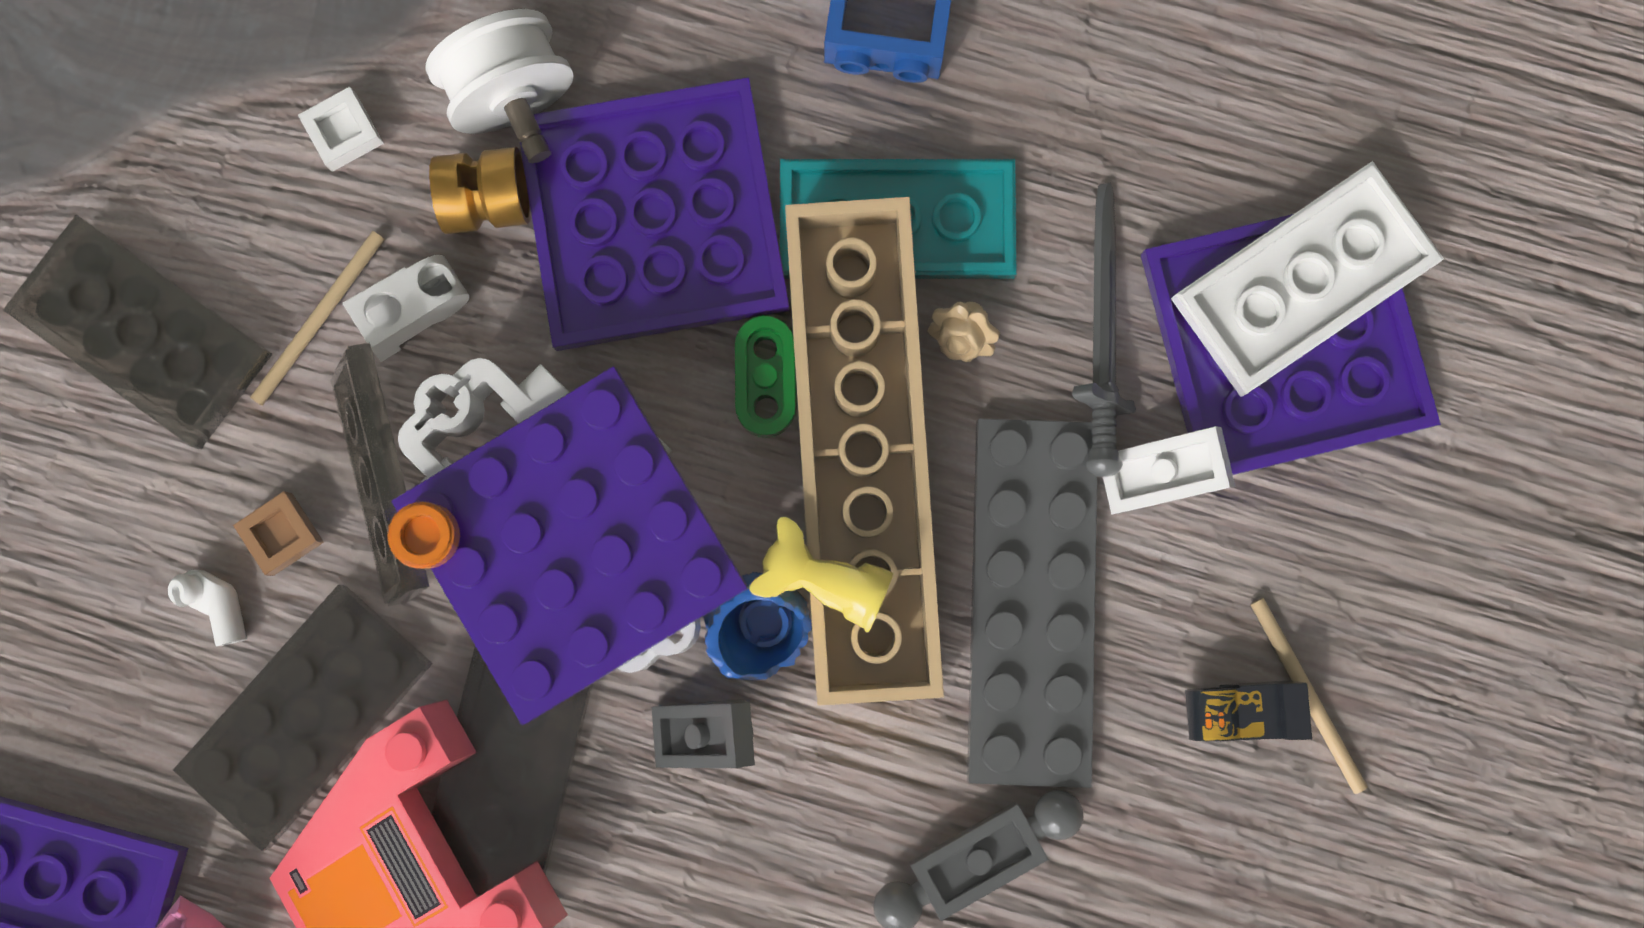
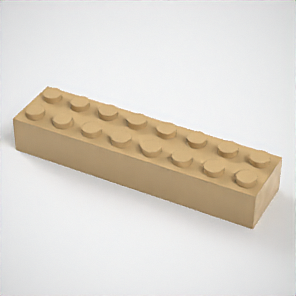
(864, 442)

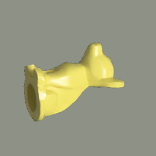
(834, 583)

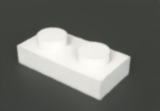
(1170, 471)

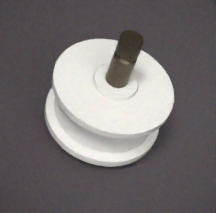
(501, 75)

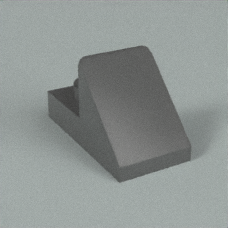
(703, 735)

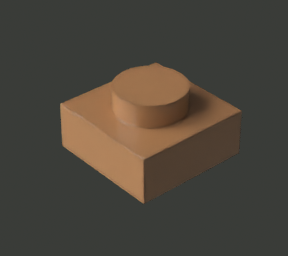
(278, 533)

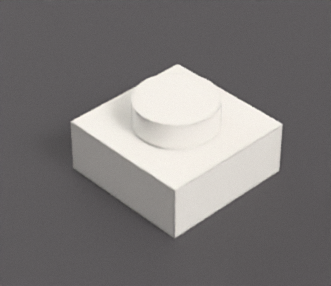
(340, 129)

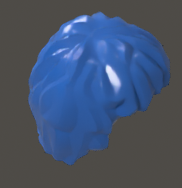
(757, 634)

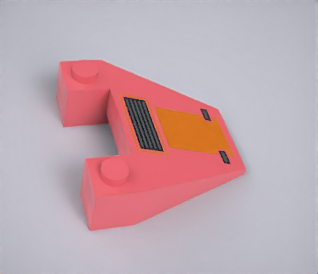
(379, 854)

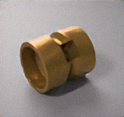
(479, 190)

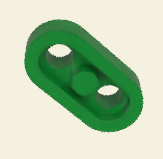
(765, 377)

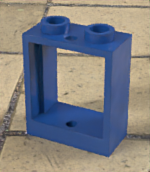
(905, 58)

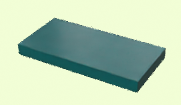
(957, 207)

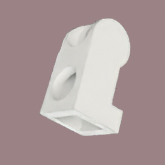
(406, 304)

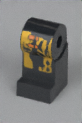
(1249, 712)

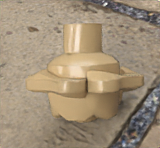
(963, 331)

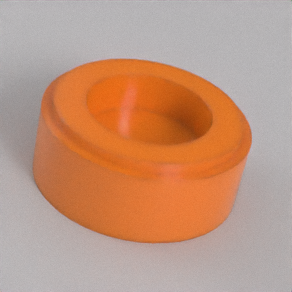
(423, 535)

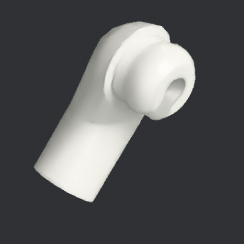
(212, 598)

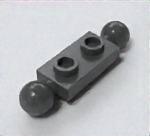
(978, 860)

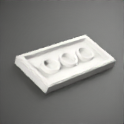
(1307, 279)

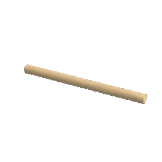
(317, 318)
(1317, 709)

